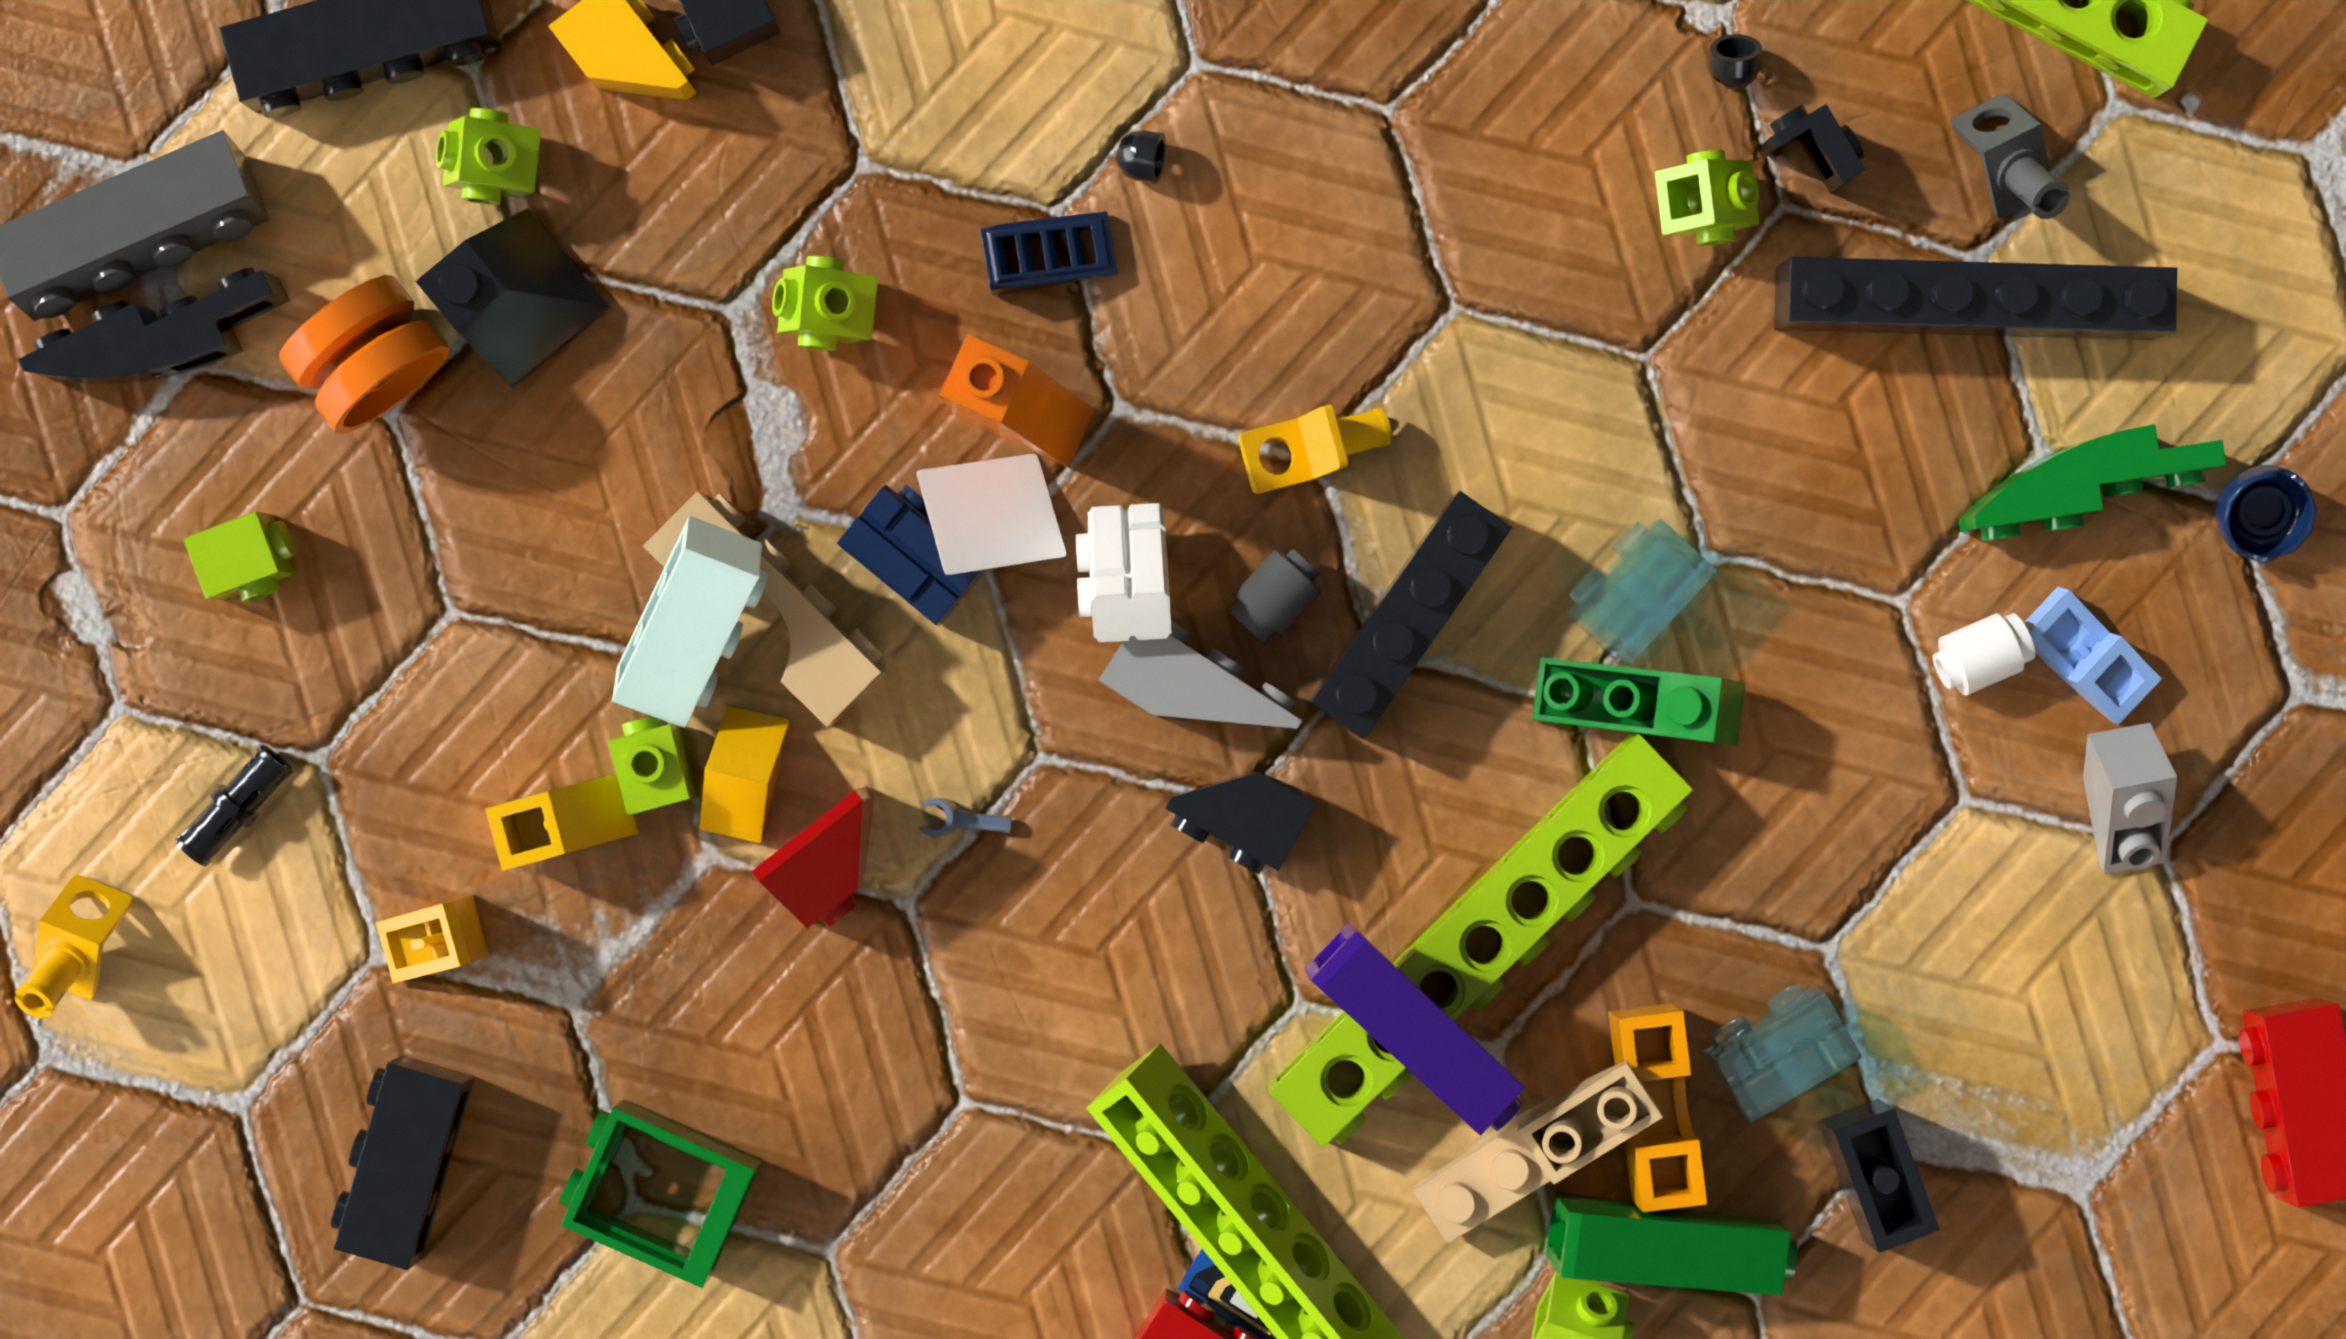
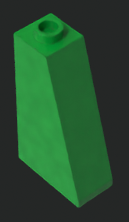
(1667, 1247)

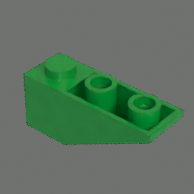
(1639, 700)

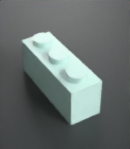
(690, 622)

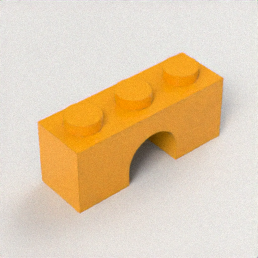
(1666, 1156)

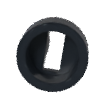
(1735, 60)
(1142, 155)

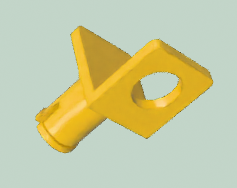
(1316, 445)
(70, 947)

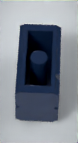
(900, 549)

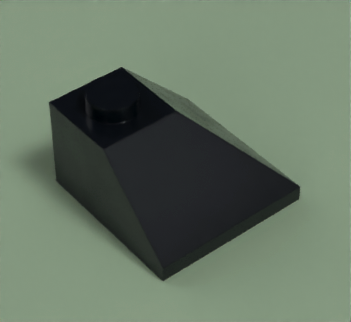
(513, 295)

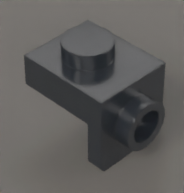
(1831, 148)

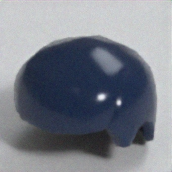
(2265, 512)

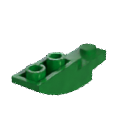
(2070, 481)

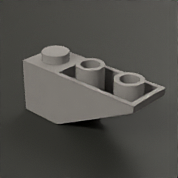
(1181, 683)

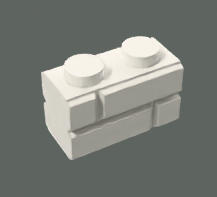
(1127, 573)

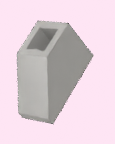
(2129, 797)

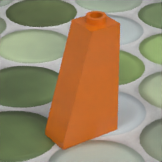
(1015, 401)

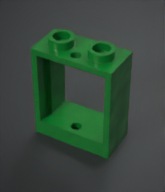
(584, 1187)

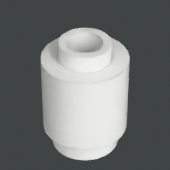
(1983, 653)

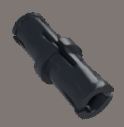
(234, 805)

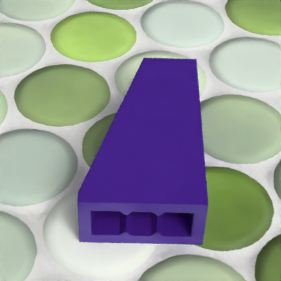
(1415, 1030)

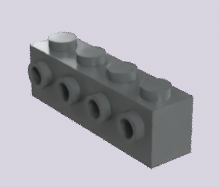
(129, 226)

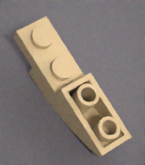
(1537, 1148)

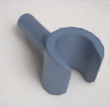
(964, 820)

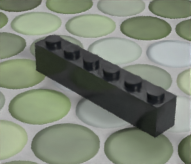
(1975, 298)

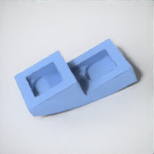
(2089, 656)

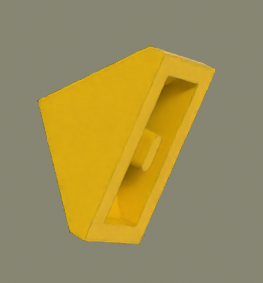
(743, 774)
(433, 939)

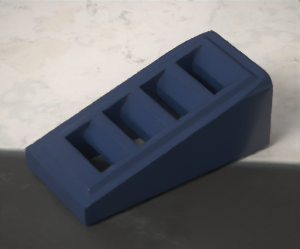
(1028, 279)

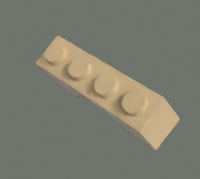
(824, 664)

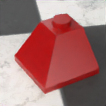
(823, 863)

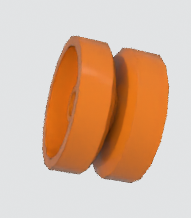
(364, 353)

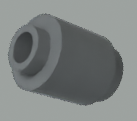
(1275, 595)

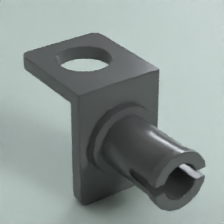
(2013, 159)

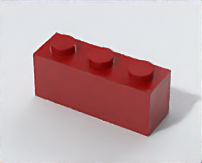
(2299, 1097)

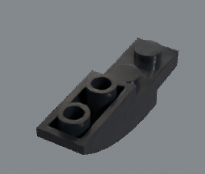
(135, 346)

